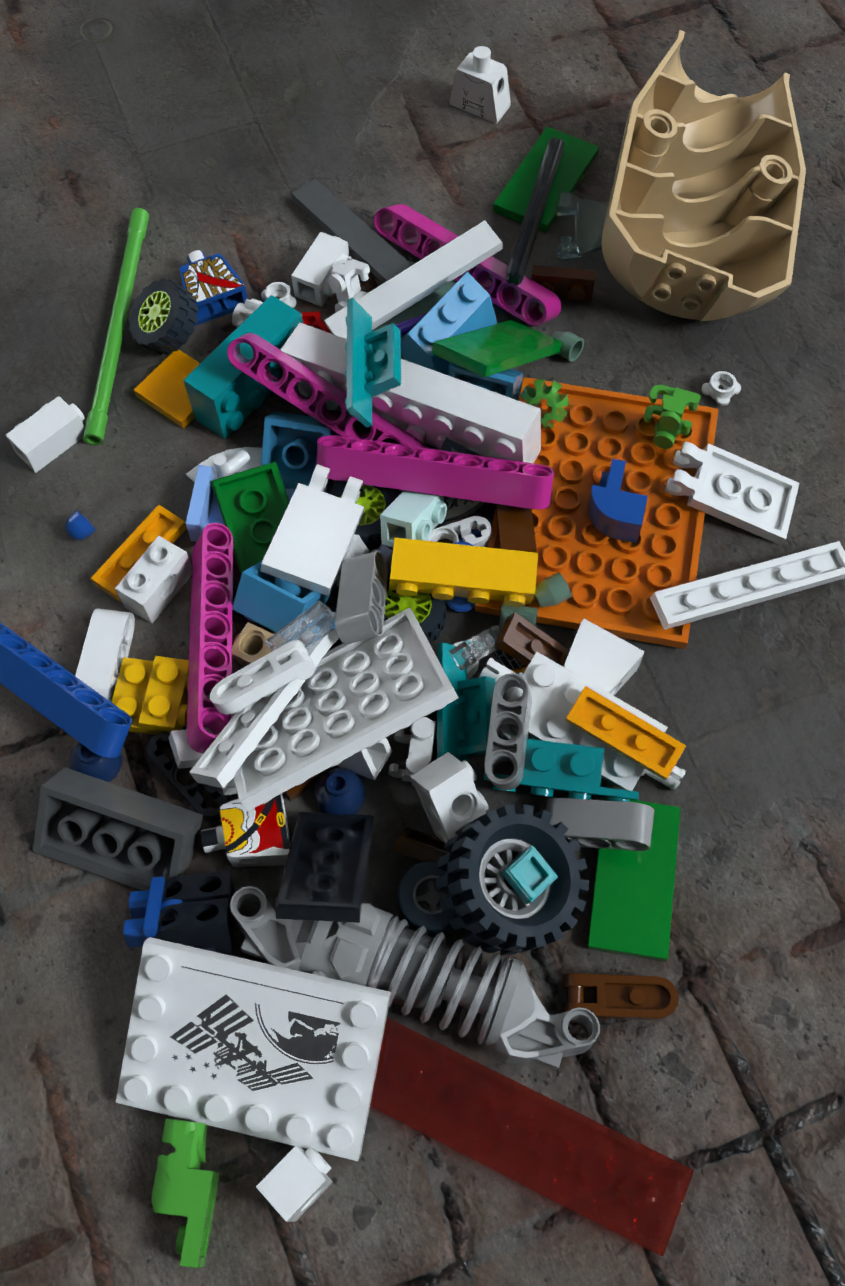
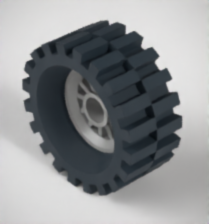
(486, 849)

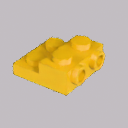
(153, 693)

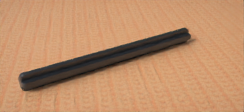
(534, 212)

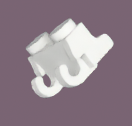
(345, 280)
(420, 749)

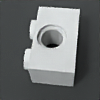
(154, 579)
(449, 795)
(296, 1182)

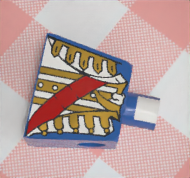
(213, 285)

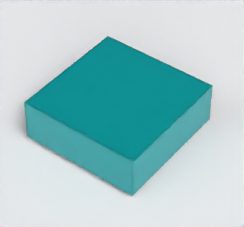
(529, 874)

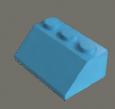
(459, 311)

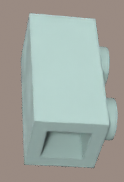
(412, 516)

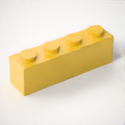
(463, 572)

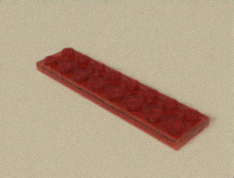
(529, 1138)

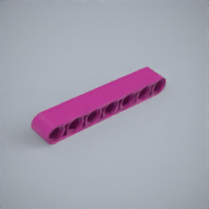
(530, 293)
(321, 391)
(437, 471)
(209, 614)

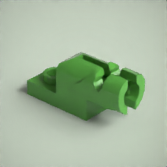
(185, 1189)

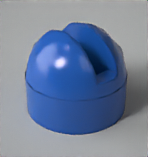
(78, 526)

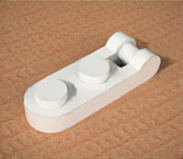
(262, 677)

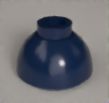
(94, 765)
(339, 792)

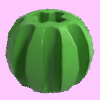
(554, 401)

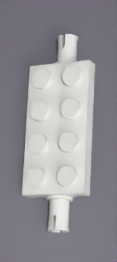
(553, 696)

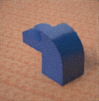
(616, 511)

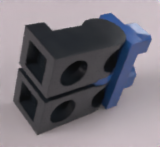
(184, 911)

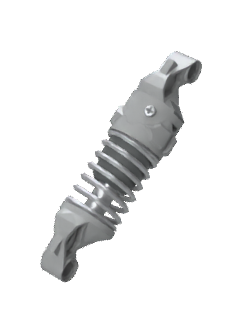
(419, 974)

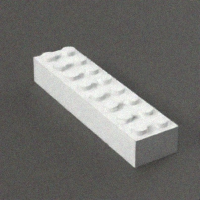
(429, 402)

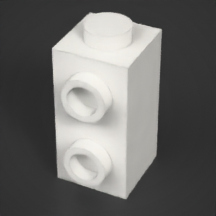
(313, 271)
(47, 433)

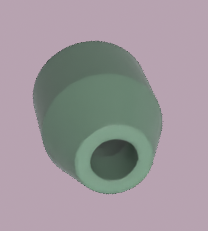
(571, 345)
(552, 591)

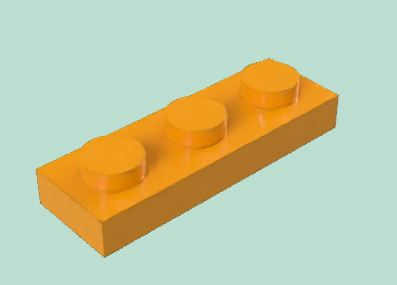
(158, 523)
(625, 733)

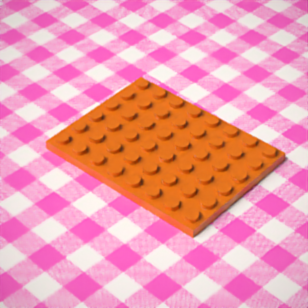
(608, 575)

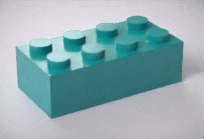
(220, 391)

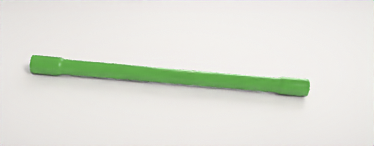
(98, 417)

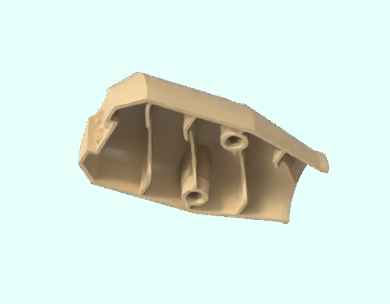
(705, 196)

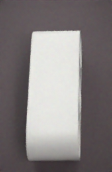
(104, 648)

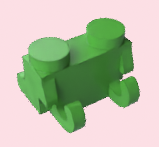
(670, 413)

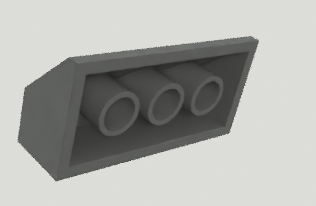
(113, 830)

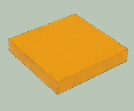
(166, 389)

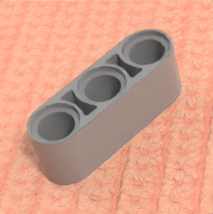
(361, 598)
(508, 713)
(604, 823)

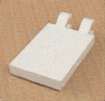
(735, 490)
(314, 534)

